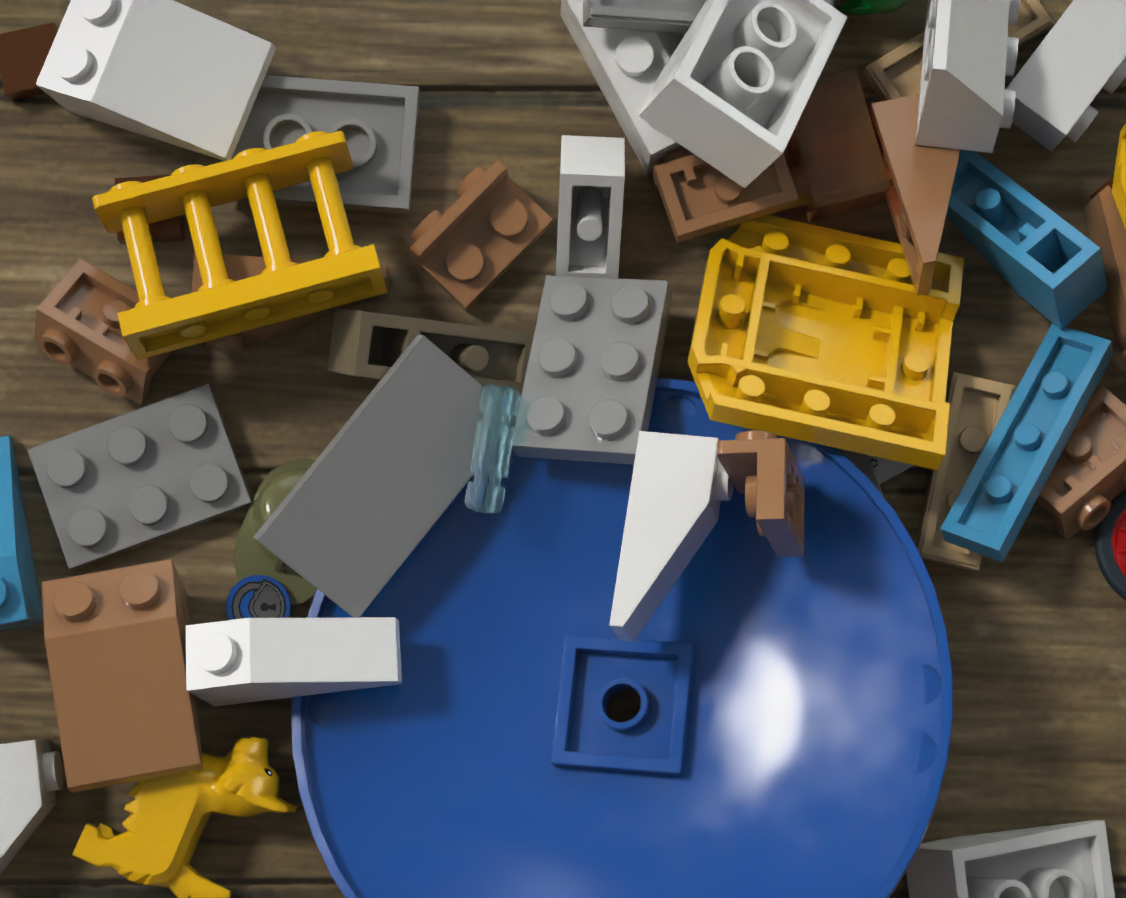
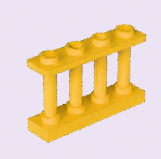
(227, 305)

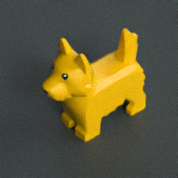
(172, 814)

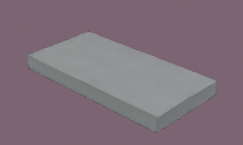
(380, 479)

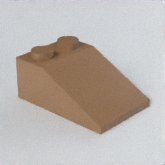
(121, 675)

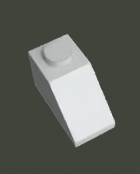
(590, 206)
(27, 792)

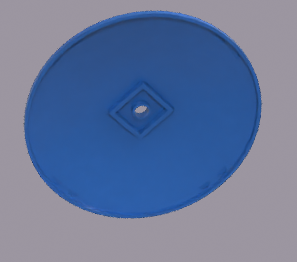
(778, 728)

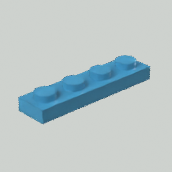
(1027, 442)

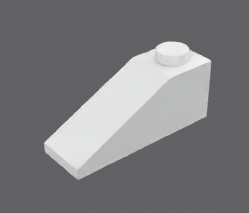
(668, 517)
(290, 657)

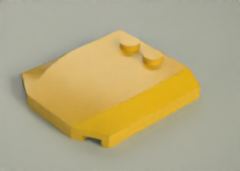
(826, 340)

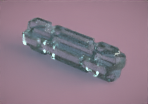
(492, 449)

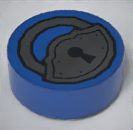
(258, 598)

